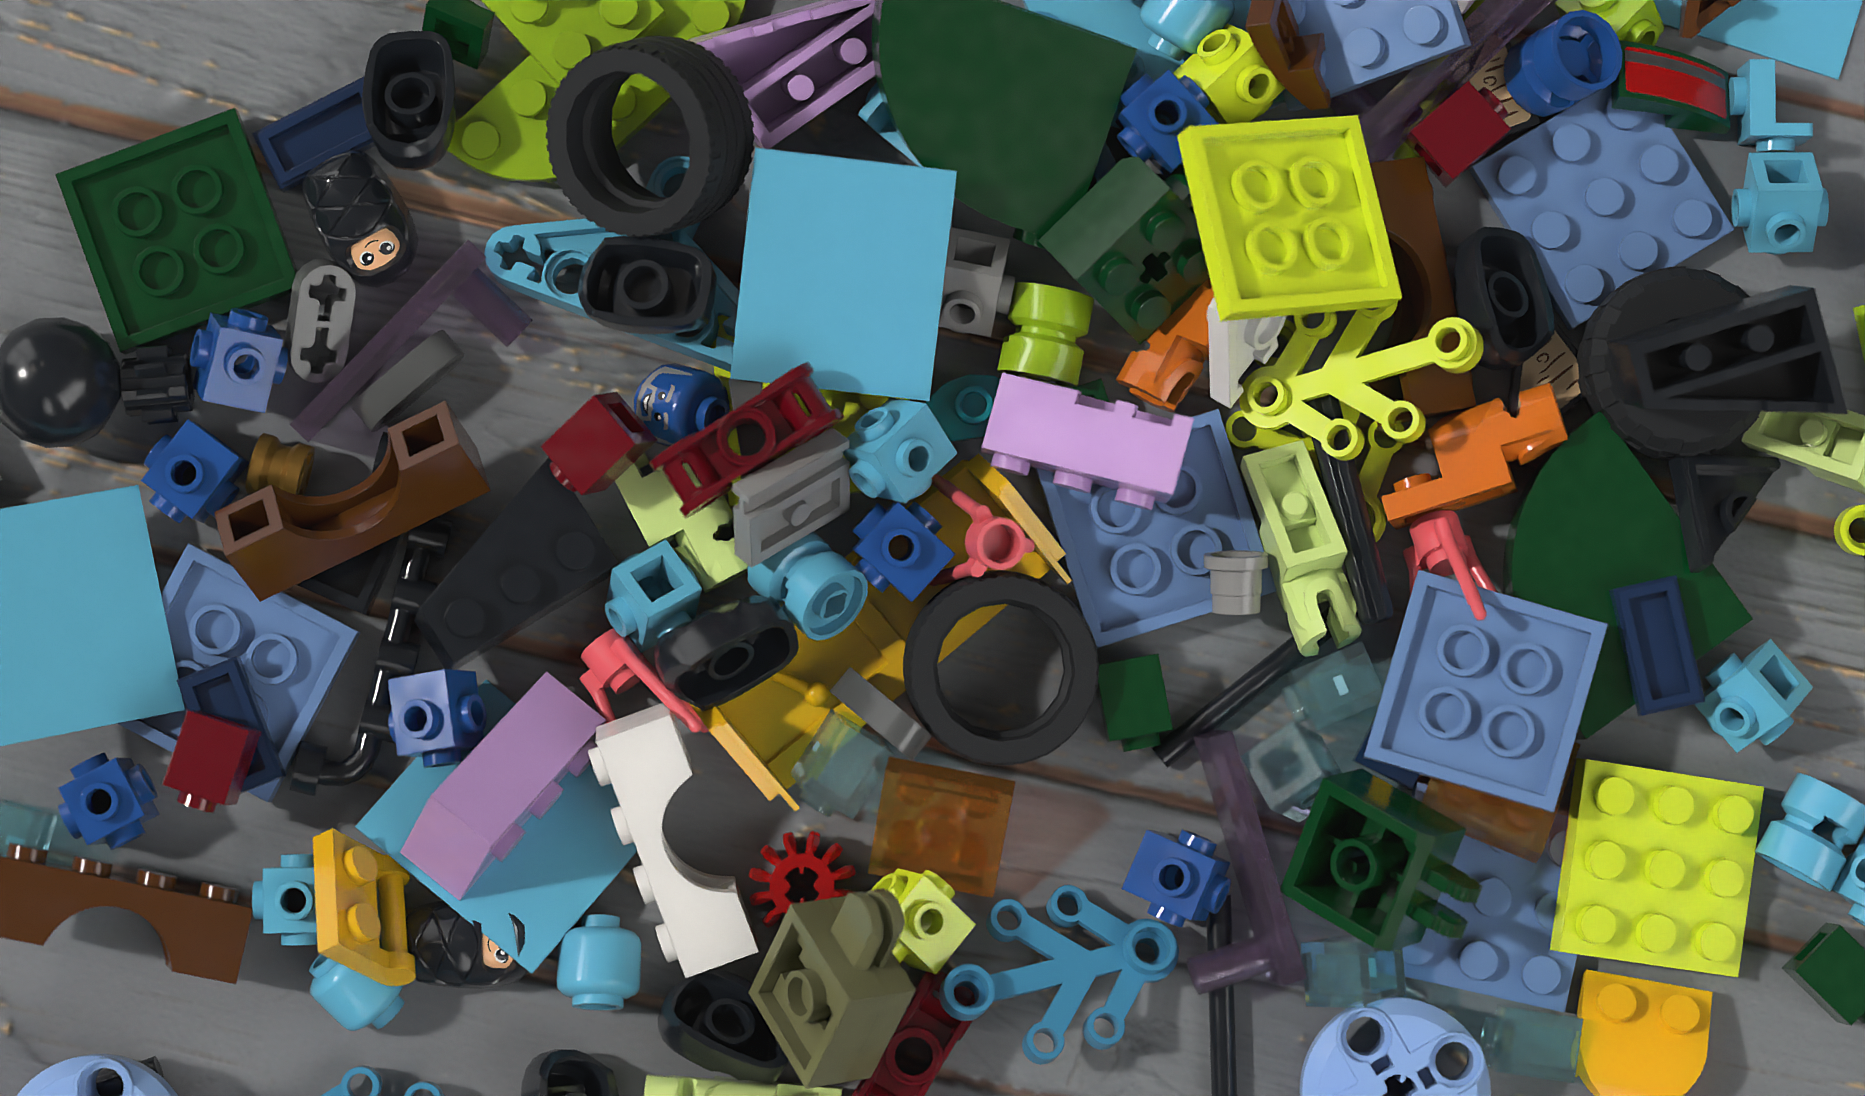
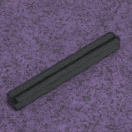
(1352, 518)

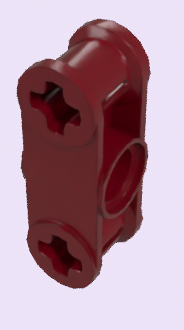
(771, 410)
(927, 1021)

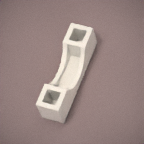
(700, 910)

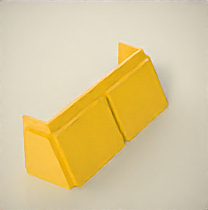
(774, 724)

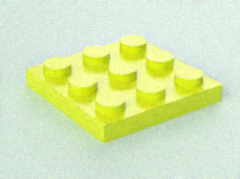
(1288, 217)
(1656, 867)

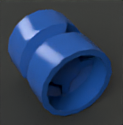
(1563, 63)

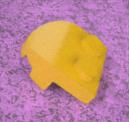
(1641, 1035)

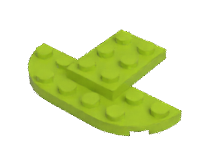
(508, 125)

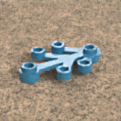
(1068, 967)

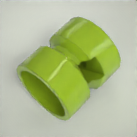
(1046, 332)

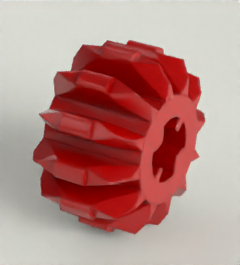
(781, 884)

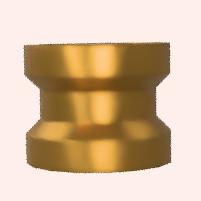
(280, 466)

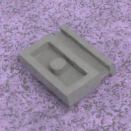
(791, 497)

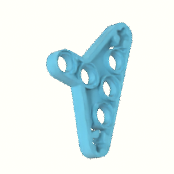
(577, 240)

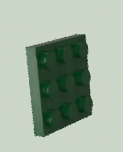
(178, 230)

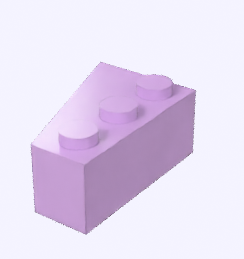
(797, 62)
(1085, 441)
(501, 785)

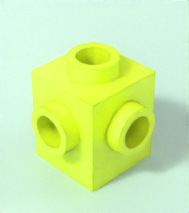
(1231, 76)
(931, 919)

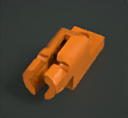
(1174, 357)
(1475, 455)

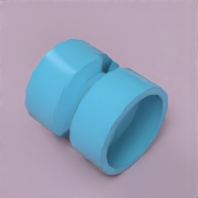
(812, 586)
(1798, 850)

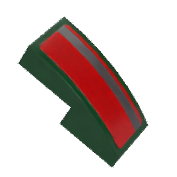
(1672, 84)

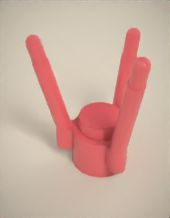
(988, 541)
(1447, 551)
(620, 665)

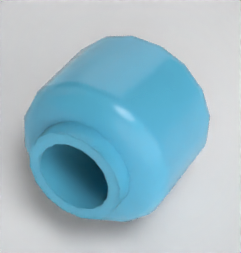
(1183, 23)
(599, 963)
(352, 996)

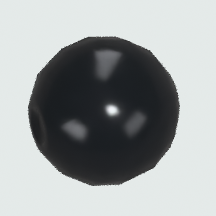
(57, 382)

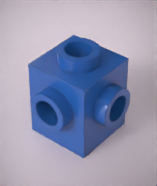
(1142, 133)
(238, 360)
(176, 457)
(924, 555)
(436, 716)
(130, 794)
(1158, 871)

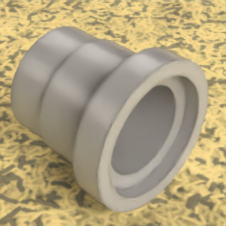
(1236, 580)

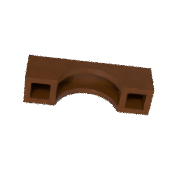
(1425, 288)
(288, 537)
(197, 931)

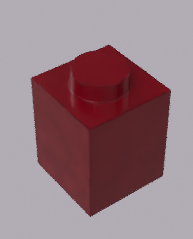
(1459, 132)
(597, 444)
(210, 760)

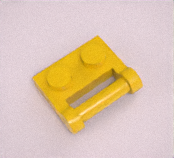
(348, 909)

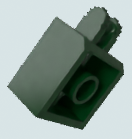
(1133, 245)
(1378, 863)

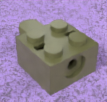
(835, 985)

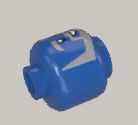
(679, 402)

